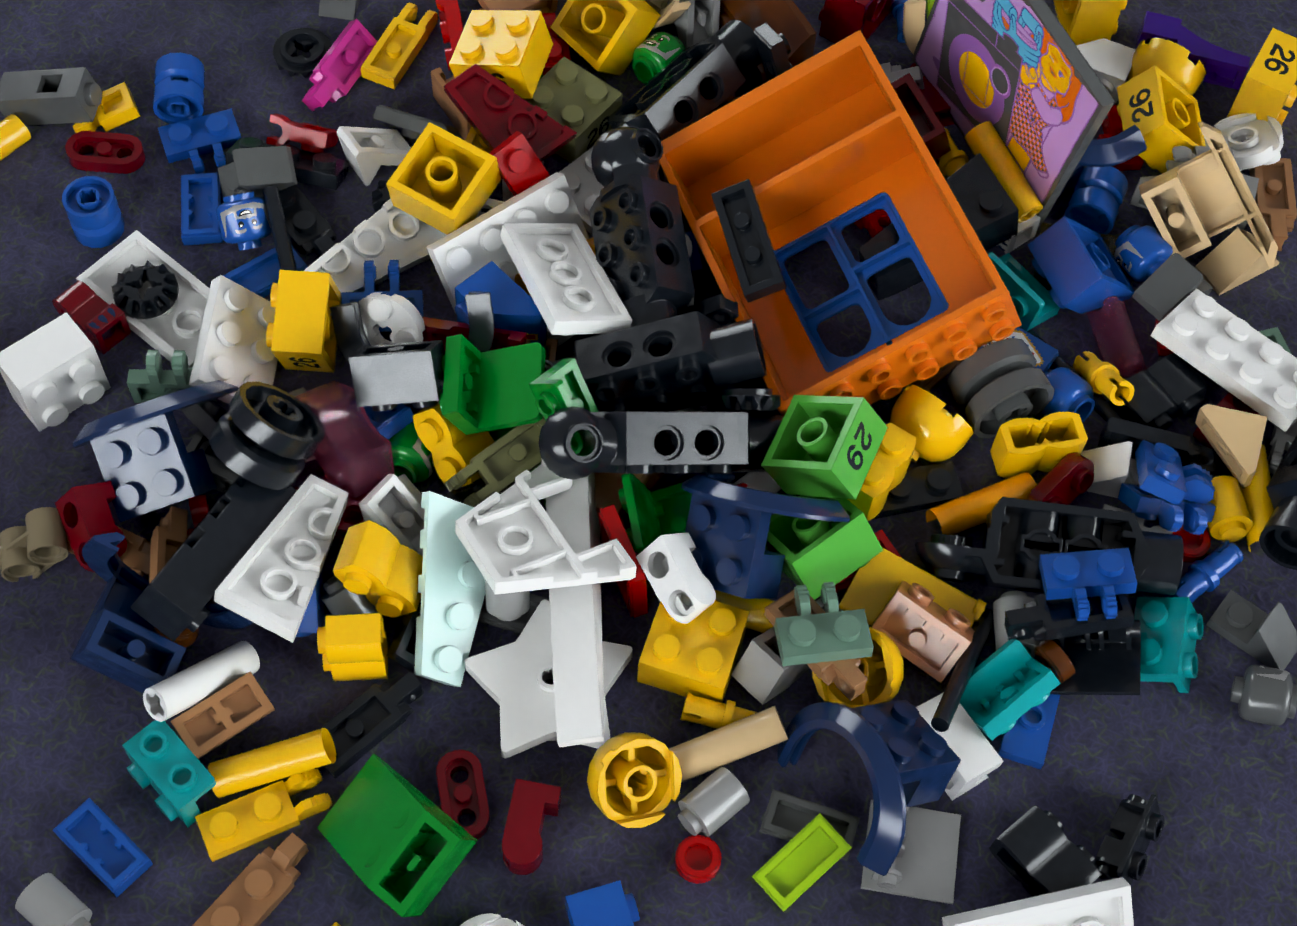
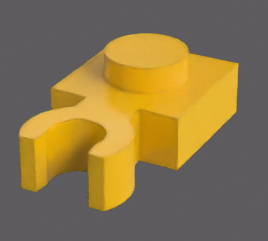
(115, 110)

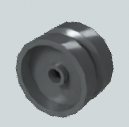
(999, 386)

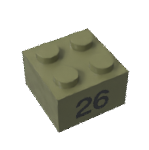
(578, 101)

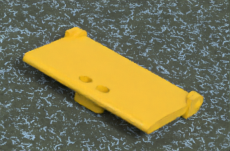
(882, 575)

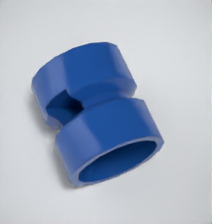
(178, 87)
(1097, 198)
(93, 211)

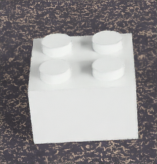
(53, 372)

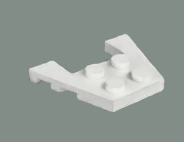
(522, 547)

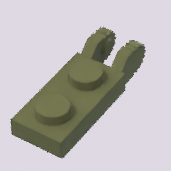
(501, 462)

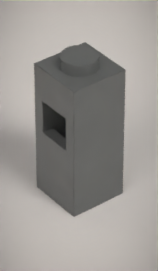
(50, 96)

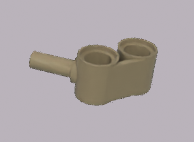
(33, 547)

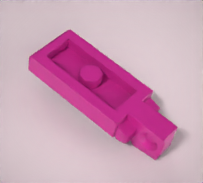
(340, 66)

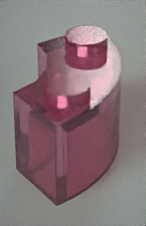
(352, 448)

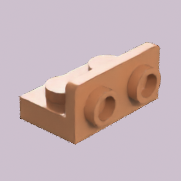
(925, 630)

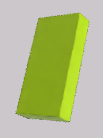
(801, 862)

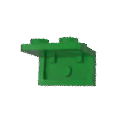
(491, 386)
(653, 512)

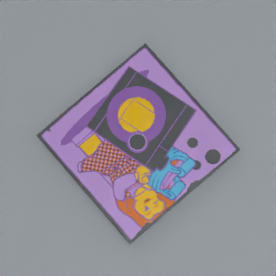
(1022, 74)

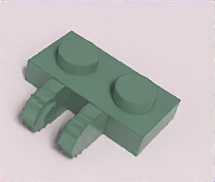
(156, 382)
(822, 635)

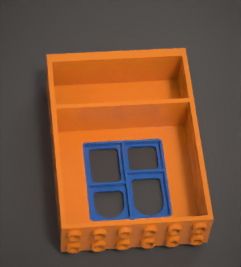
(820, 155)

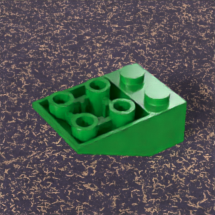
(395, 838)

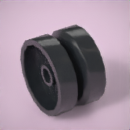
(266, 435)

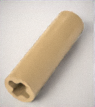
(730, 743)

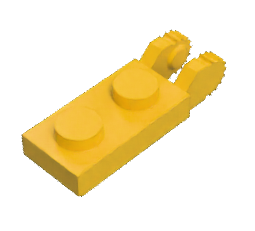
(398, 46)
(260, 815)

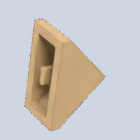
(1233, 262)
(1234, 437)

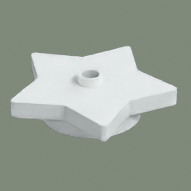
(516, 680)

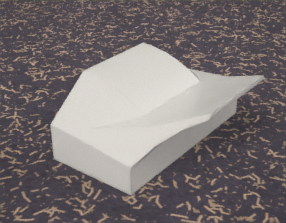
(397, 507)

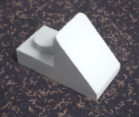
(371, 148)
(1112, 468)

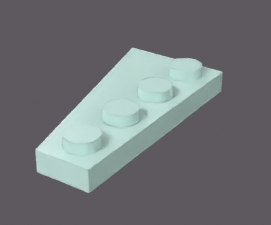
(450, 594)

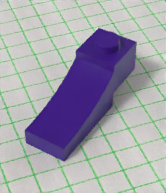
(1221, 65)

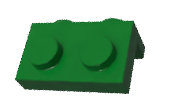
(562, 388)

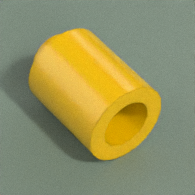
(1231, 515)

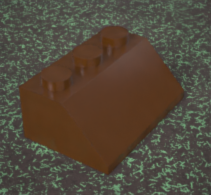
(782, 17)

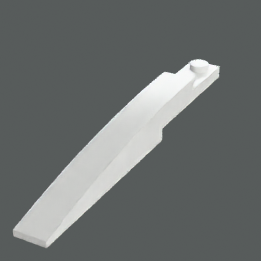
(577, 624)

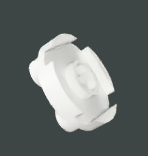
(1261, 139)
(393, 312)

